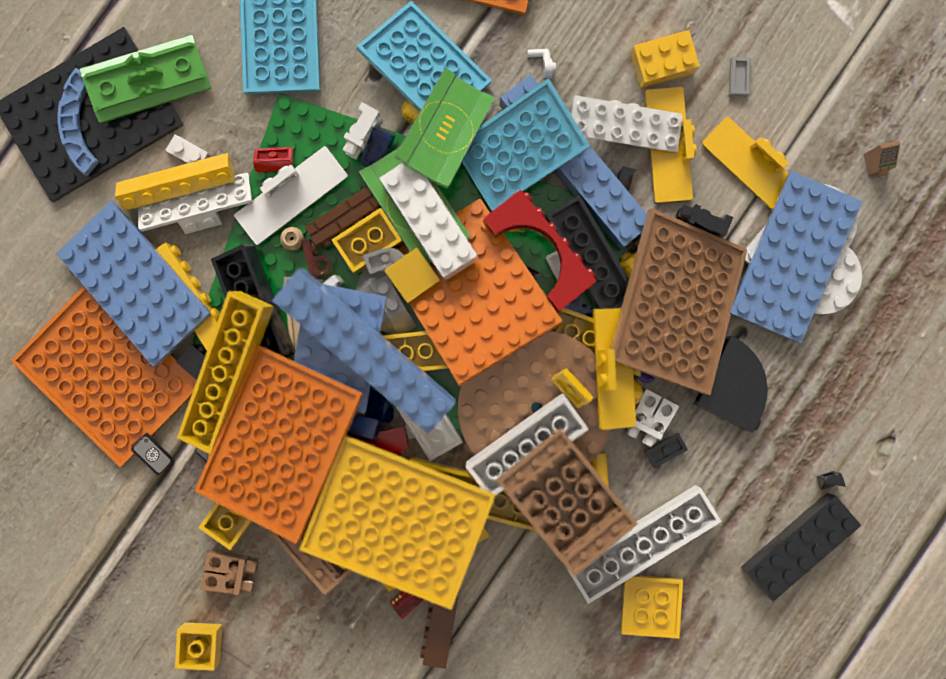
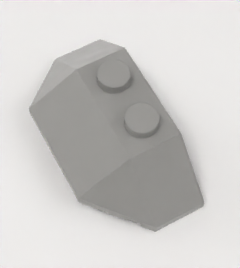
(396, 316)

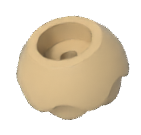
(294, 244)

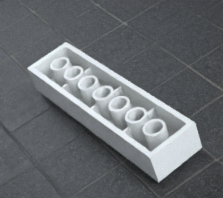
(648, 542)

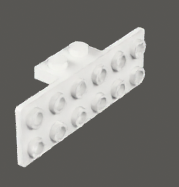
(627, 123)
(290, 194)
(197, 209)

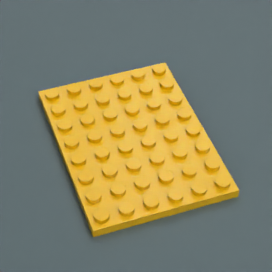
(397, 522)

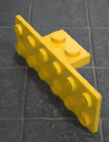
(749, 160)
(672, 169)
(614, 380)

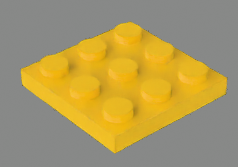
(652, 606)

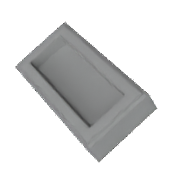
(739, 76)

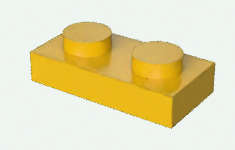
(572, 388)

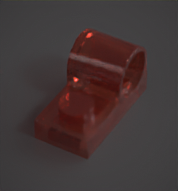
(313, 262)

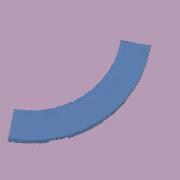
(69, 123)

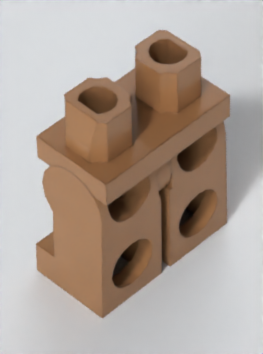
(227, 572)

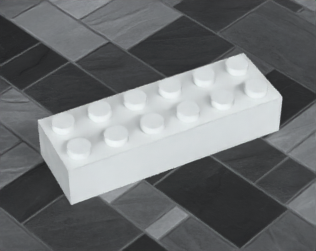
(429, 220)
(522, 439)

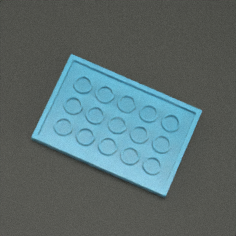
(279, 46)
(414, 53)
(523, 144)

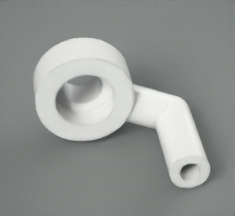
(548, 67)

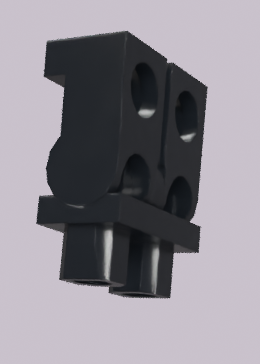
(704, 220)

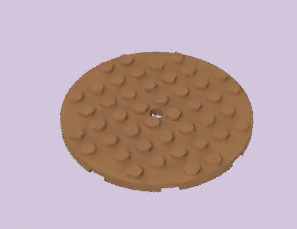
(505, 392)

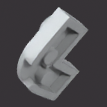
(381, 259)

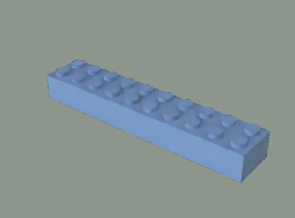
(599, 188)
(364, 350)

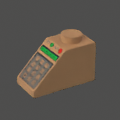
(882, 158)

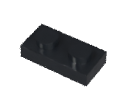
(665, 450)

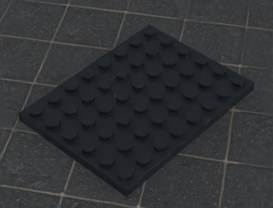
(33, 122)

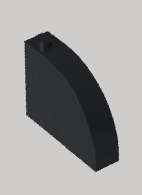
(738, 387)

